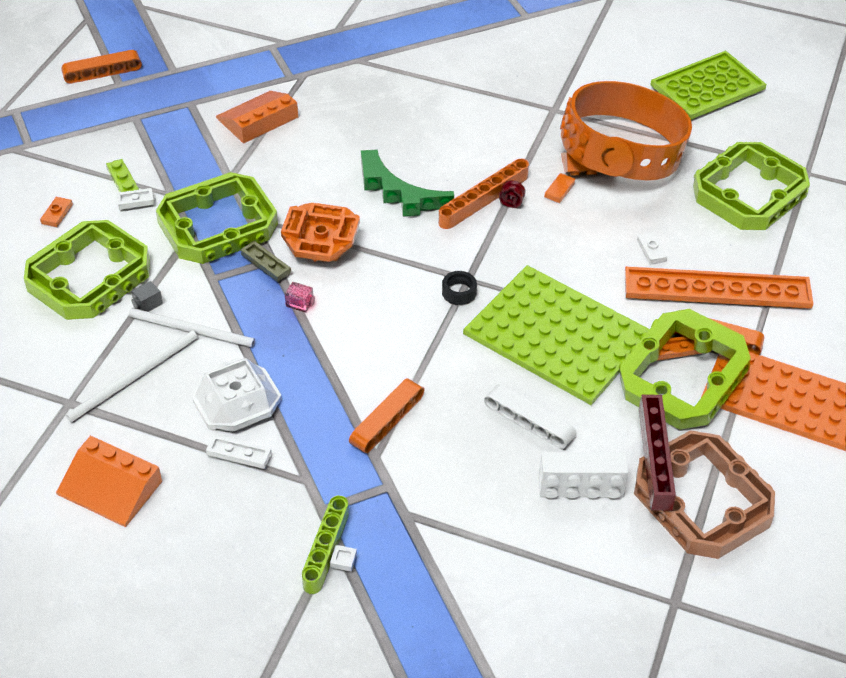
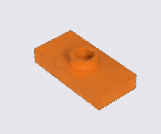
(56, 211)

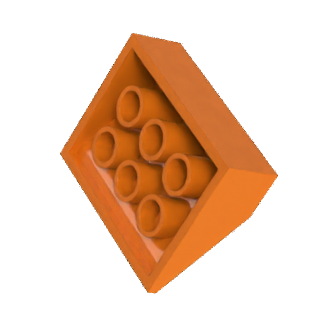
(259, 115)
(109, 481)

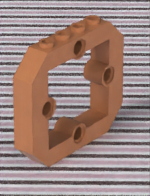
(737, 524)

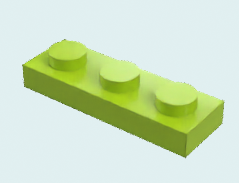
(121, 176)

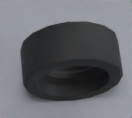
(459, 277)

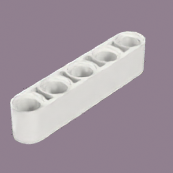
(530, 416)

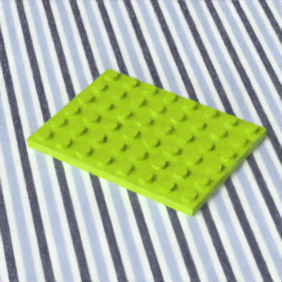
(556, 333)

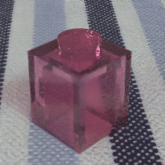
(299, 297)

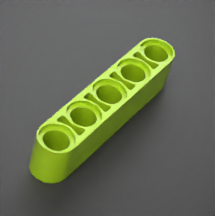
(321, 551)

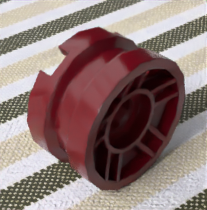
(512, 194)

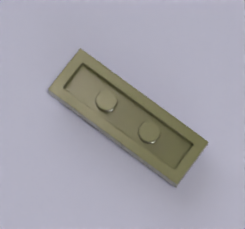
(266, 261)

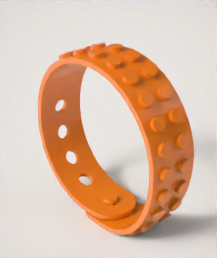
(617, 155)

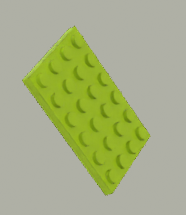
(708, 84)

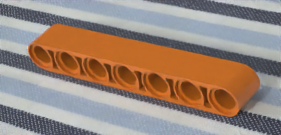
(481, 194)

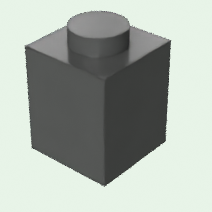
(146, 297)

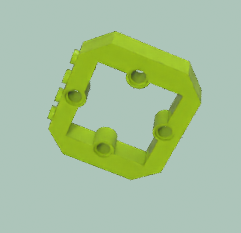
(772, 166)
(202, 195)
(56, 291)
(707, 337)

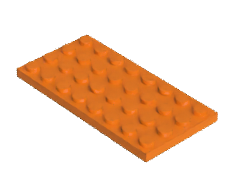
(790, 400)

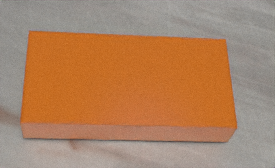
(559, 188)

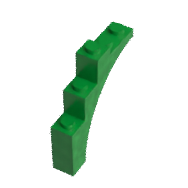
(395, 190)

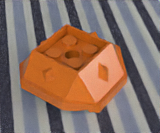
(319, 231)

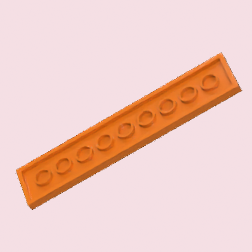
(718, 287)

